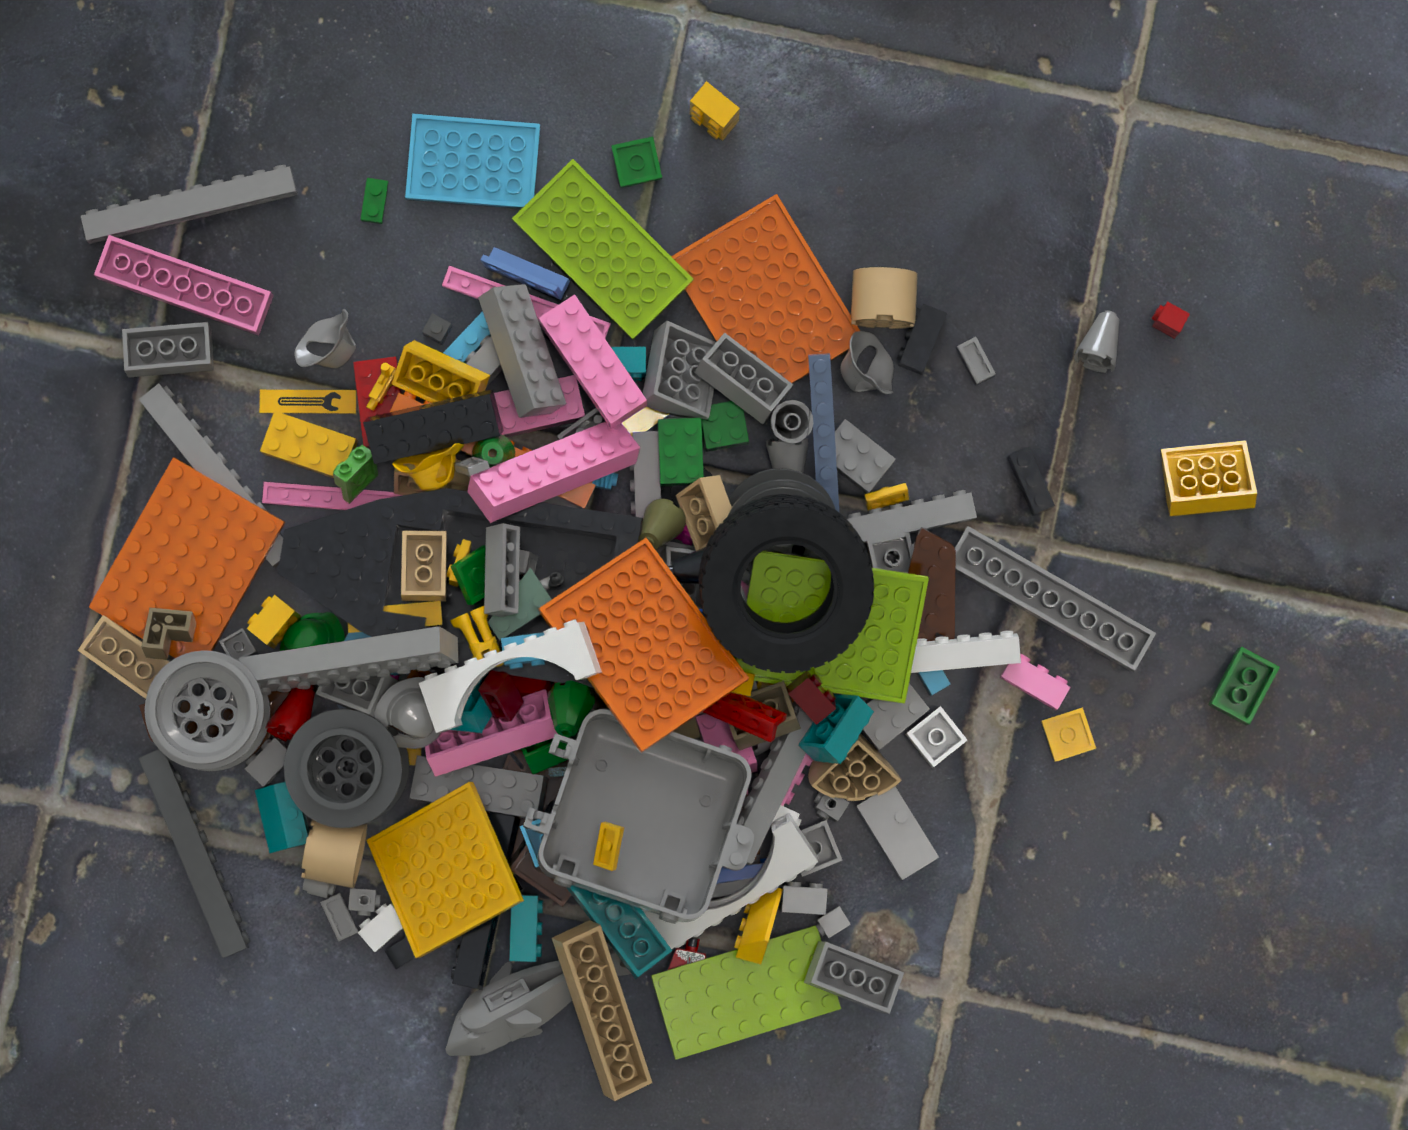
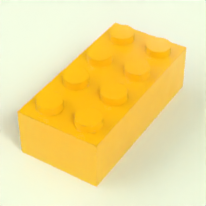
(436, 375)
(306, 444)

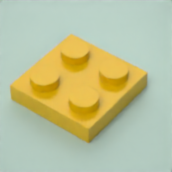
(1068, 734)

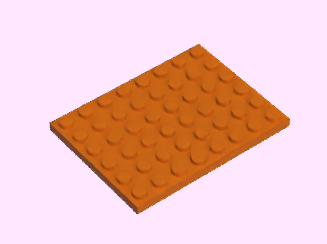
(767, 290)
(188, 553)
(650, 644)

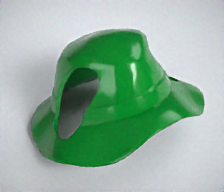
(313, 630)

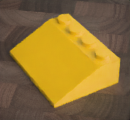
(1208, 478)

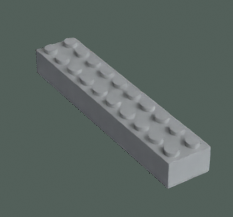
(1051, 599)
(353, 659)

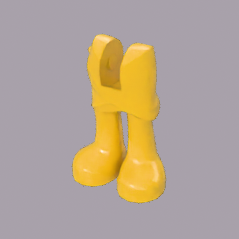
(477, 648)

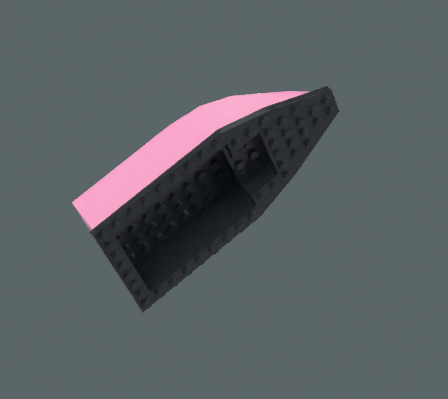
(356, 560)

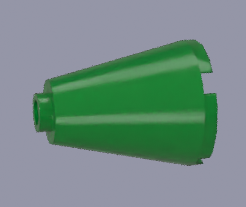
(501, 444)

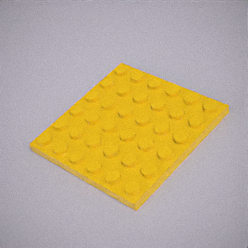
(444, 870)

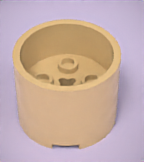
(884, 297)
(334, 854)

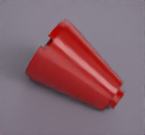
(291, 714)

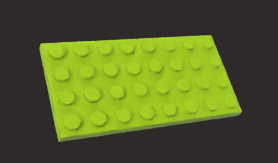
(602, 249)
(736, 999)

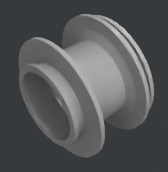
(236, 737)

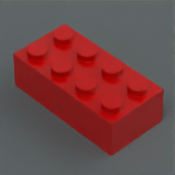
(366, 376)

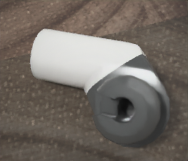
(552, 581)

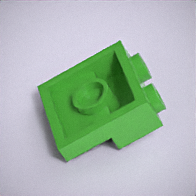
(355, 473)

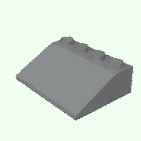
(670, 373)

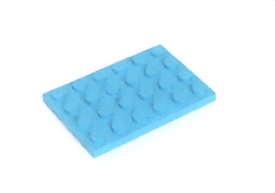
(472, 161)

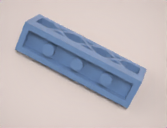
(526, 273)

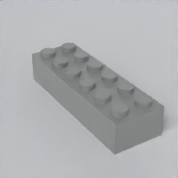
(522, 350)
(499, 789)

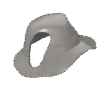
(331, 331)
(880, 371)
(407, 711)

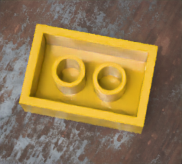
(714, 111)
(272, 621)

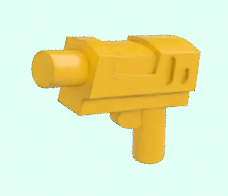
(381, 386)

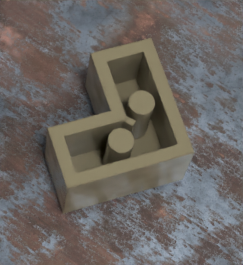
(165, 626)

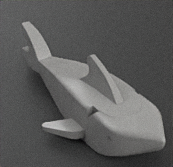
(512, 1007)

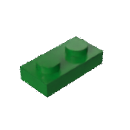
(374, 200)

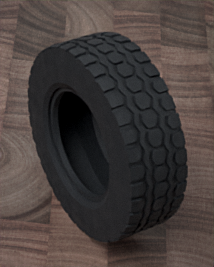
(797, 643)

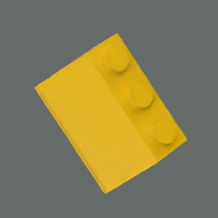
(757, 927)

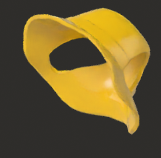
(432, 469)

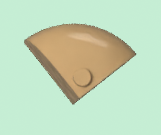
(857, 777)

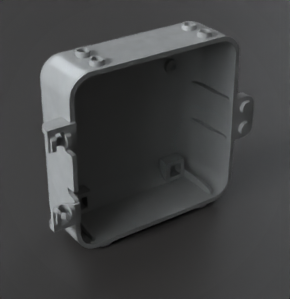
(675, 811)

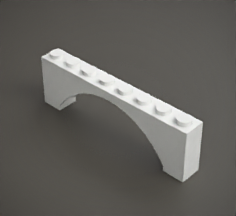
(449, 692)
(787, 857)

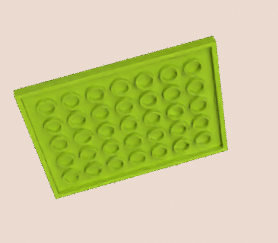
(880, 658)

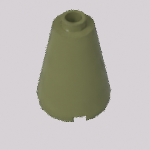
(662, 522)

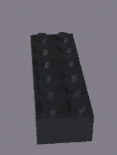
(433, 426)

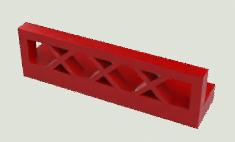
(742, 716)

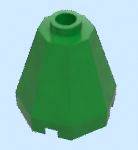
(569, 706)

